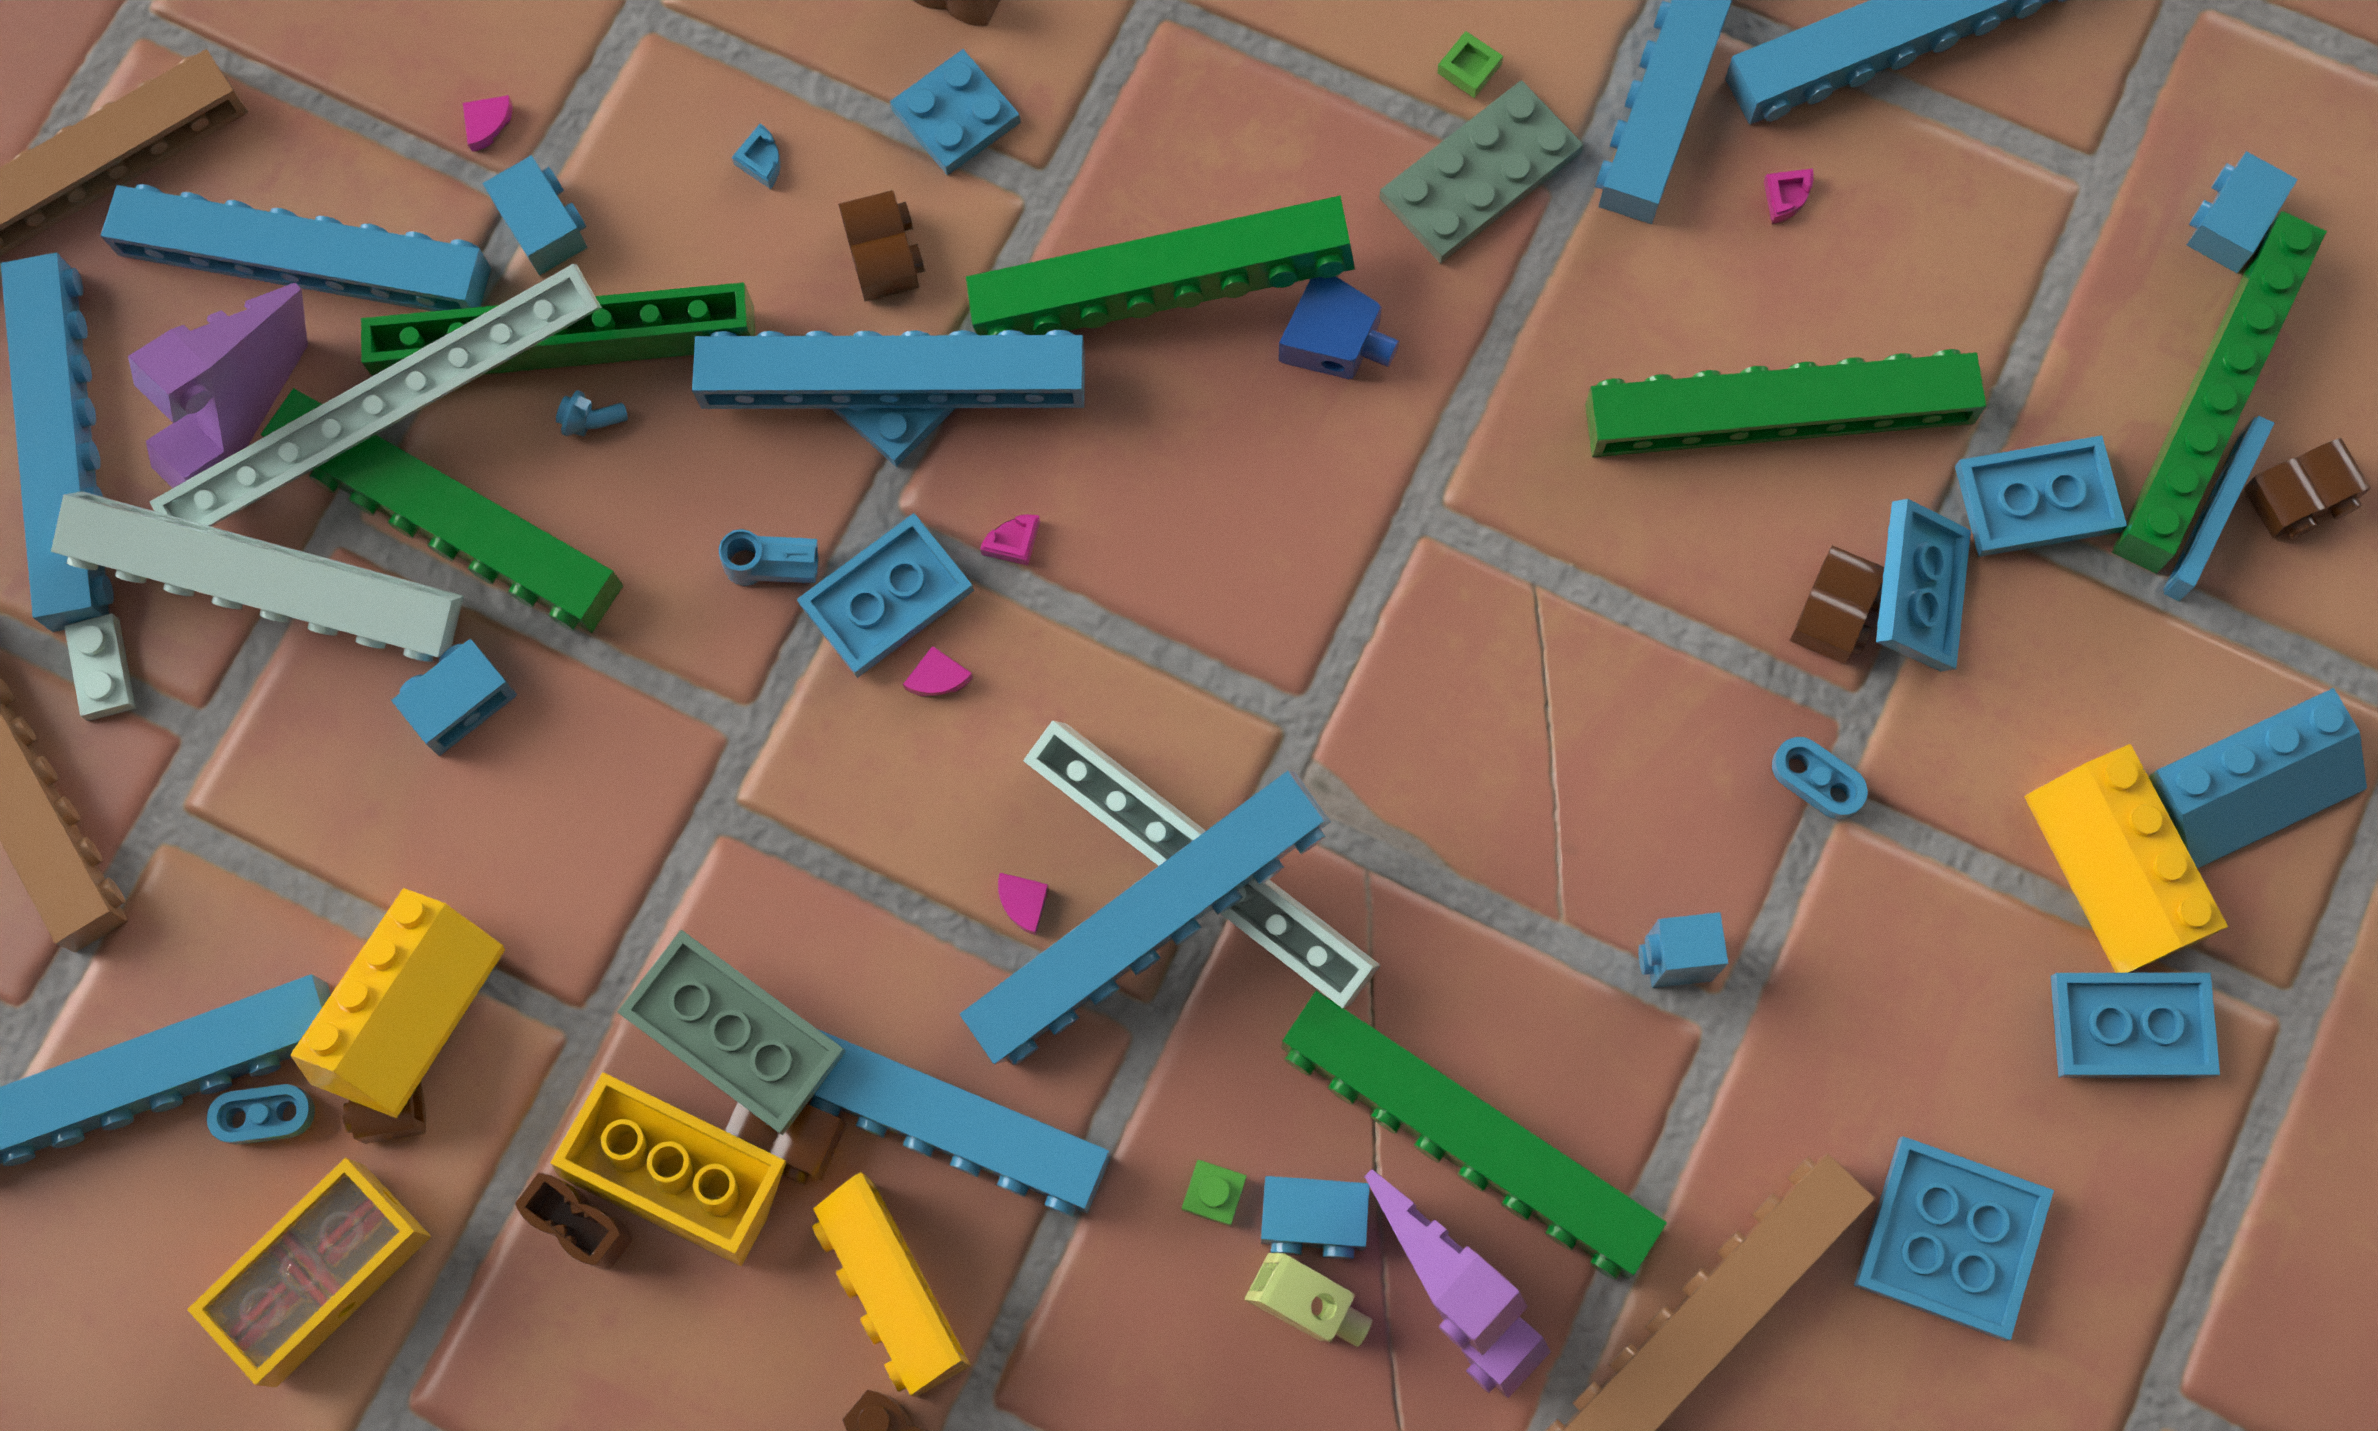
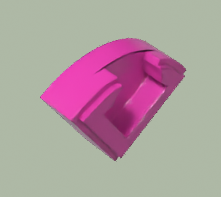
(485, 120)
(1787, 192)
(1012, 539)
(937, 675)
(1022, 900)

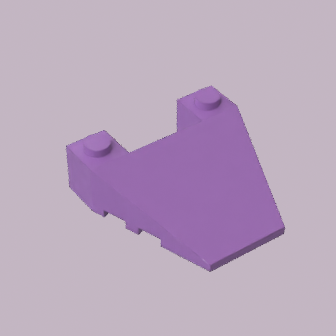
(218, 380)
(1471, 1296)

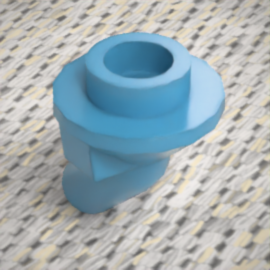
(577, 415)

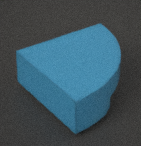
(759, 157)

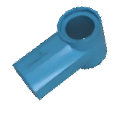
(774, 560)

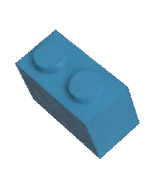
(2241, 211)
(536, 214)
(453, 696)
(1684, 950)
(1315, 1216)

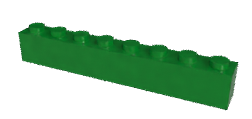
(1164, 271)
(622, 330)
(2218, 393)
(1784, 403)
(464, 525)
(1472, 1136)

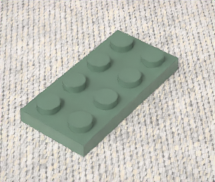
(1481, 171)
(731, 1032)

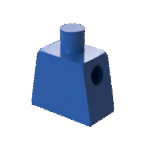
(1335, 330)

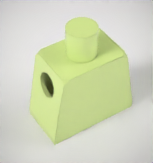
(1287, 1291)

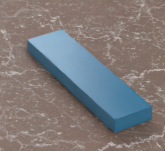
(2218, 508)

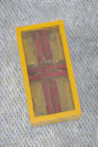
(309, 1273)

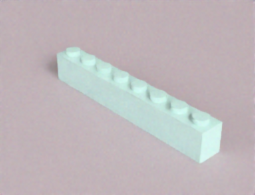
(256, 574)
(1162, 830)

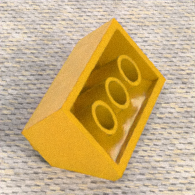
(2125, 860)
(397, 1004)
(670, 1168)
(890, 1286)

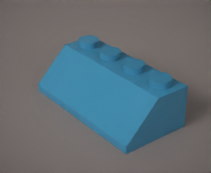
(2263, 778)

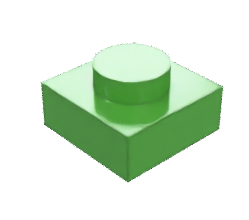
(1470, 64)
(1214, 1193)

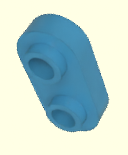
(1821, 774)
(263, 1114)

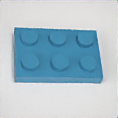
(2040, 496)
(1923, 585)
(885, 595)
(2134, 1025)

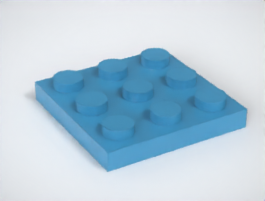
(1954, 1238)

